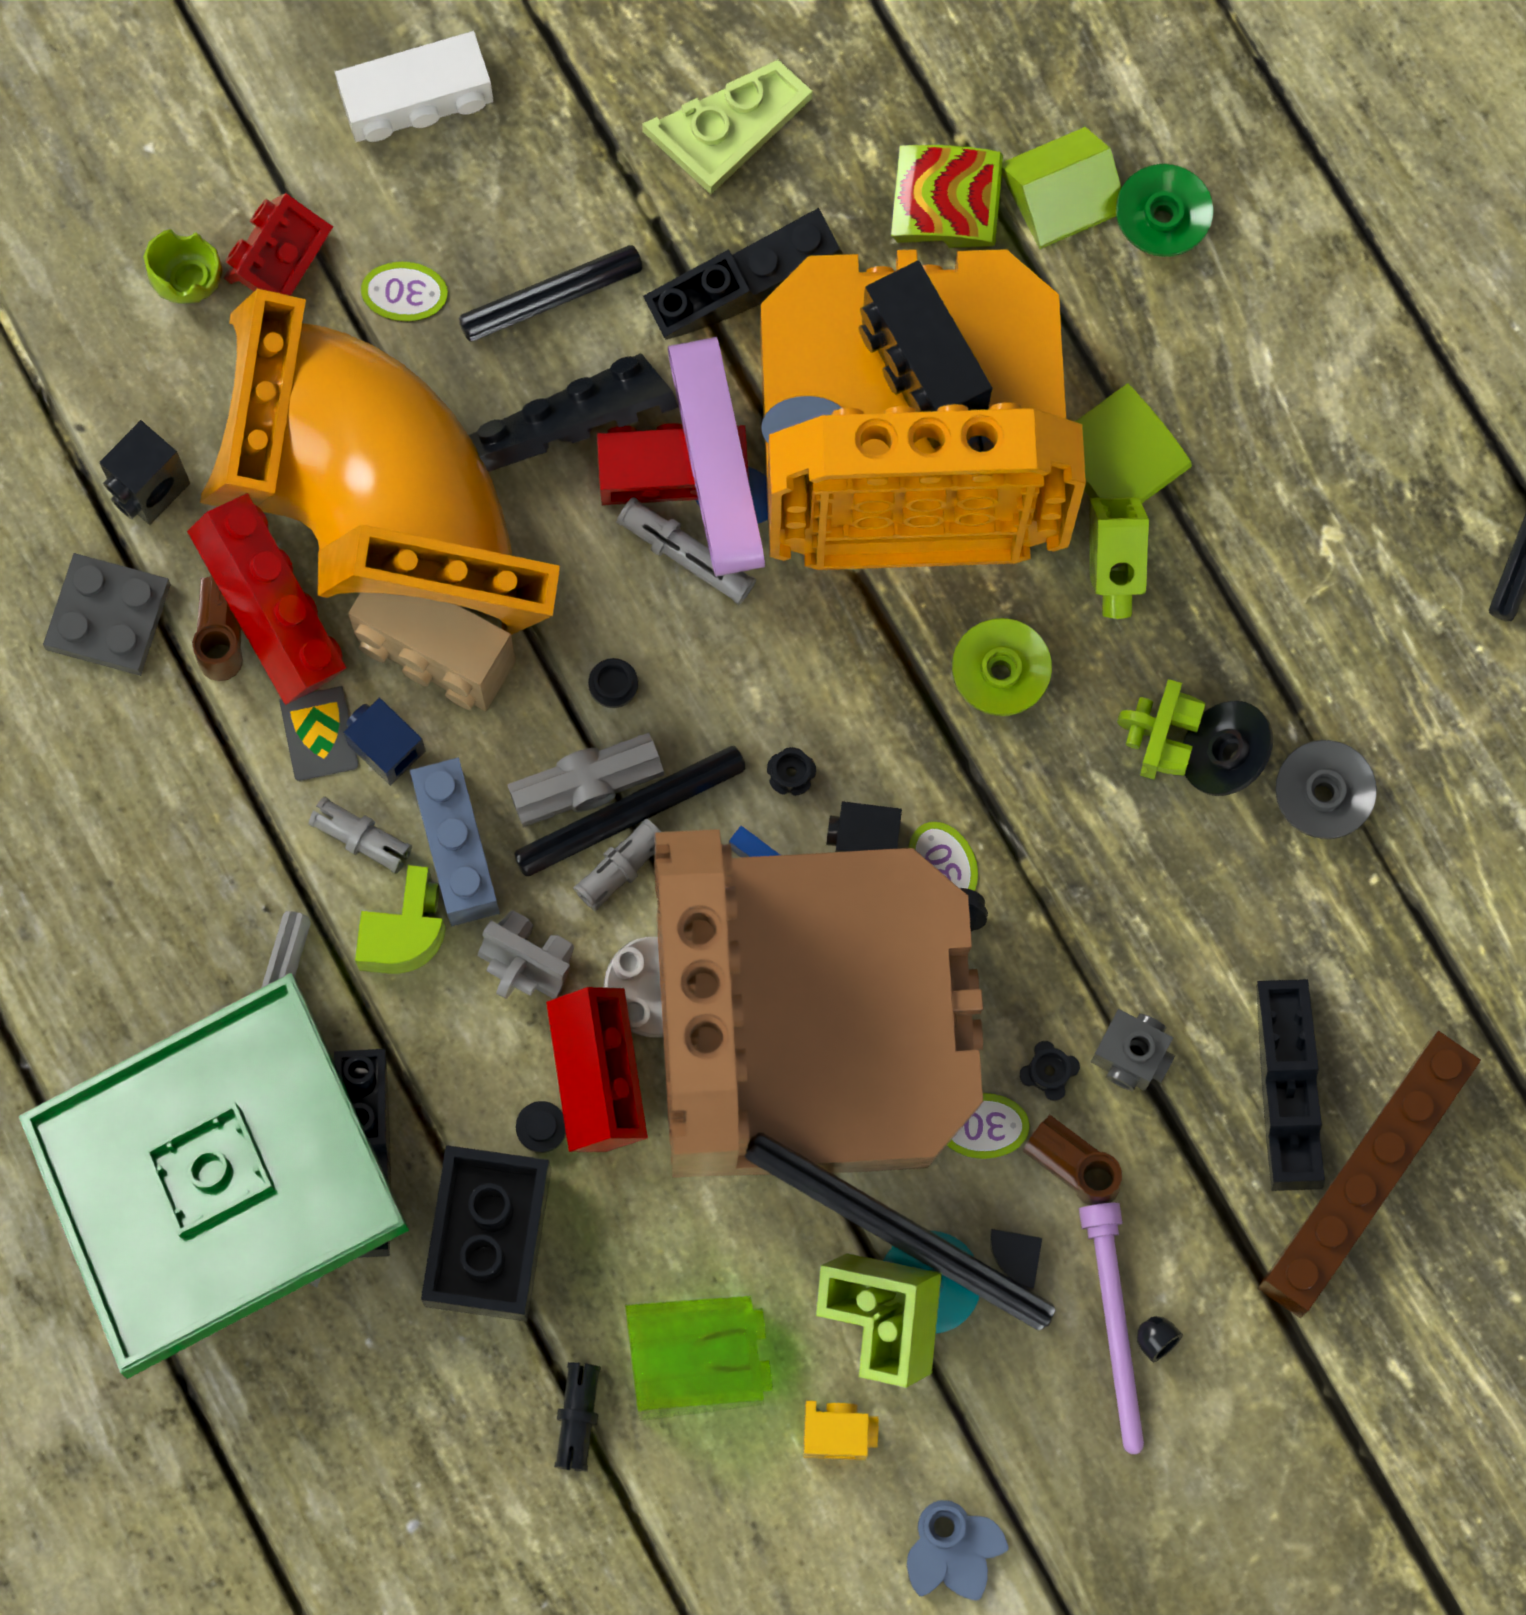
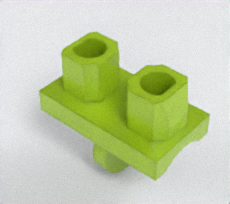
(1175, 710)

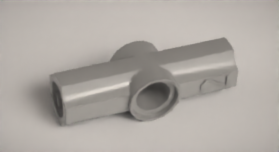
(586, 779)

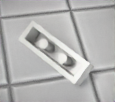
(414, 87)

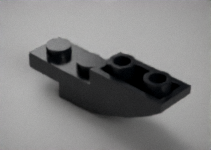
(738, 280)
(367, 1085)

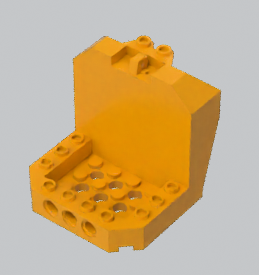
(866, 478)

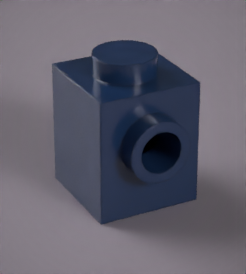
(383, 740)

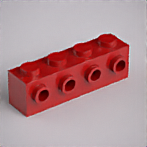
(267, 598)

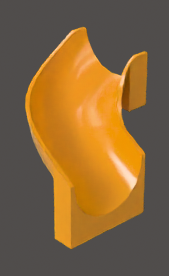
(370, 466)

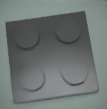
(107, 614)

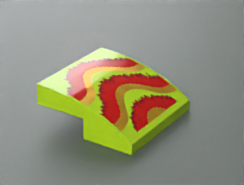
(947, 195)

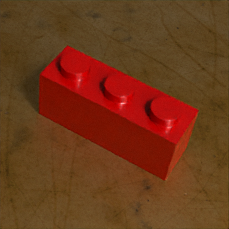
(648, 464)
(596, 1069)

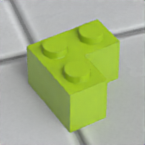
(895, 1308)

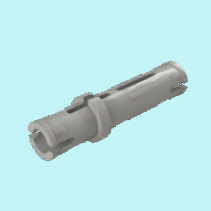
(669, 539)

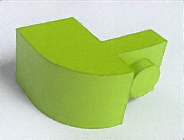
(402, 941)

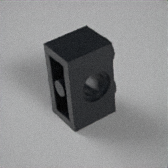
(143, 474)

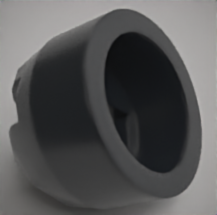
(1157, 1337)

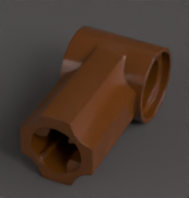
(216, 627)
(1071, 1158)

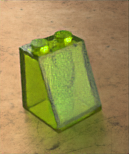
(697, 1356)

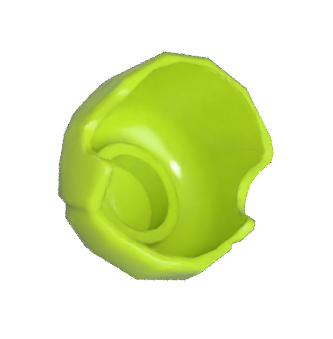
(182, 267)

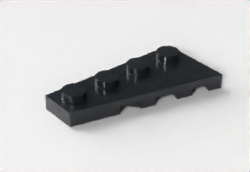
(572, 413)

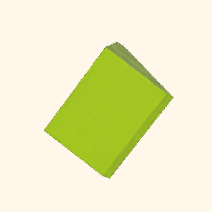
(1064, 186)

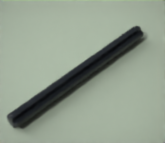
(899, 1231)

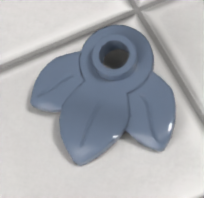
(956, 1558)

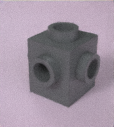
(1134, 1033)

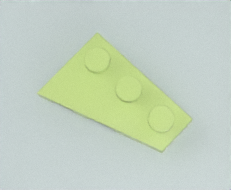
(728, 127)

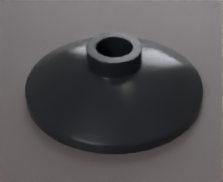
(1220, 733)

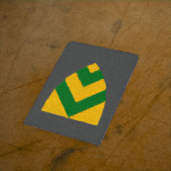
(316, 734)

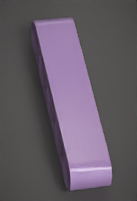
(716, 457)

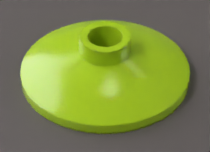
(1006, 644)

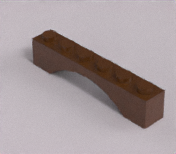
(1369, 1174)

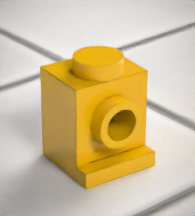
(839, 1432)

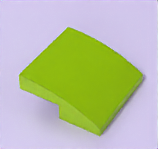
(1128, 448)

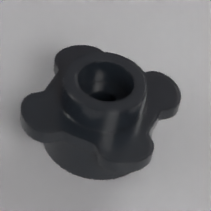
(1047, 1056)

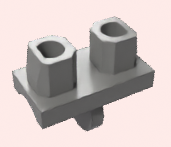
(521, 962)

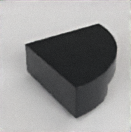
(1016, 1255)

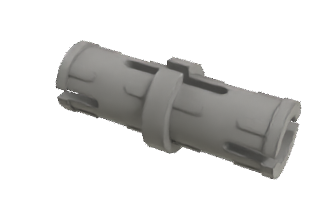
(360, 835)
(618, 866)

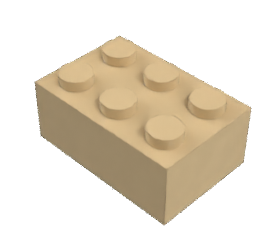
(435, 645)

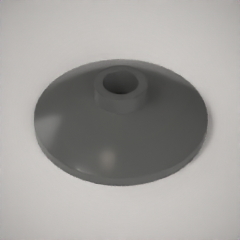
(1338, 769)

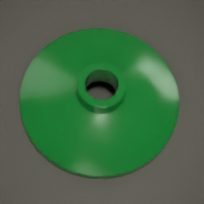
(1167, 190)

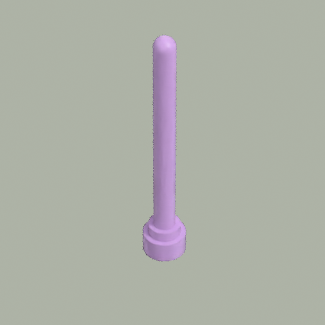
(1102, 1225)

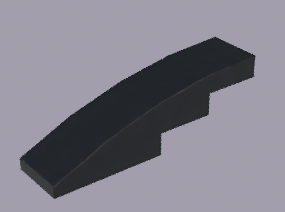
(1290, 1085)

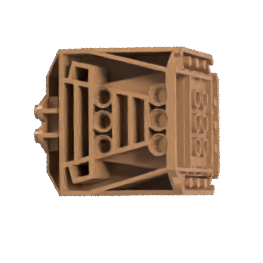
(813, 1006)

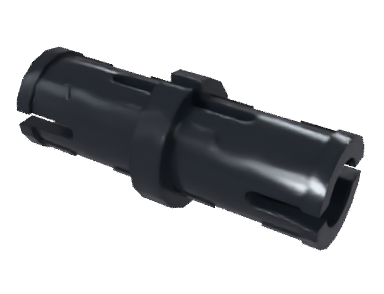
(577, 1417)

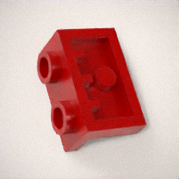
(279, 246)

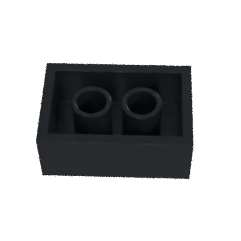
(921, 344)
(486, 1233)

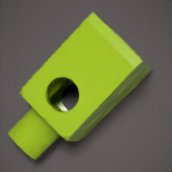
(1118, 536)

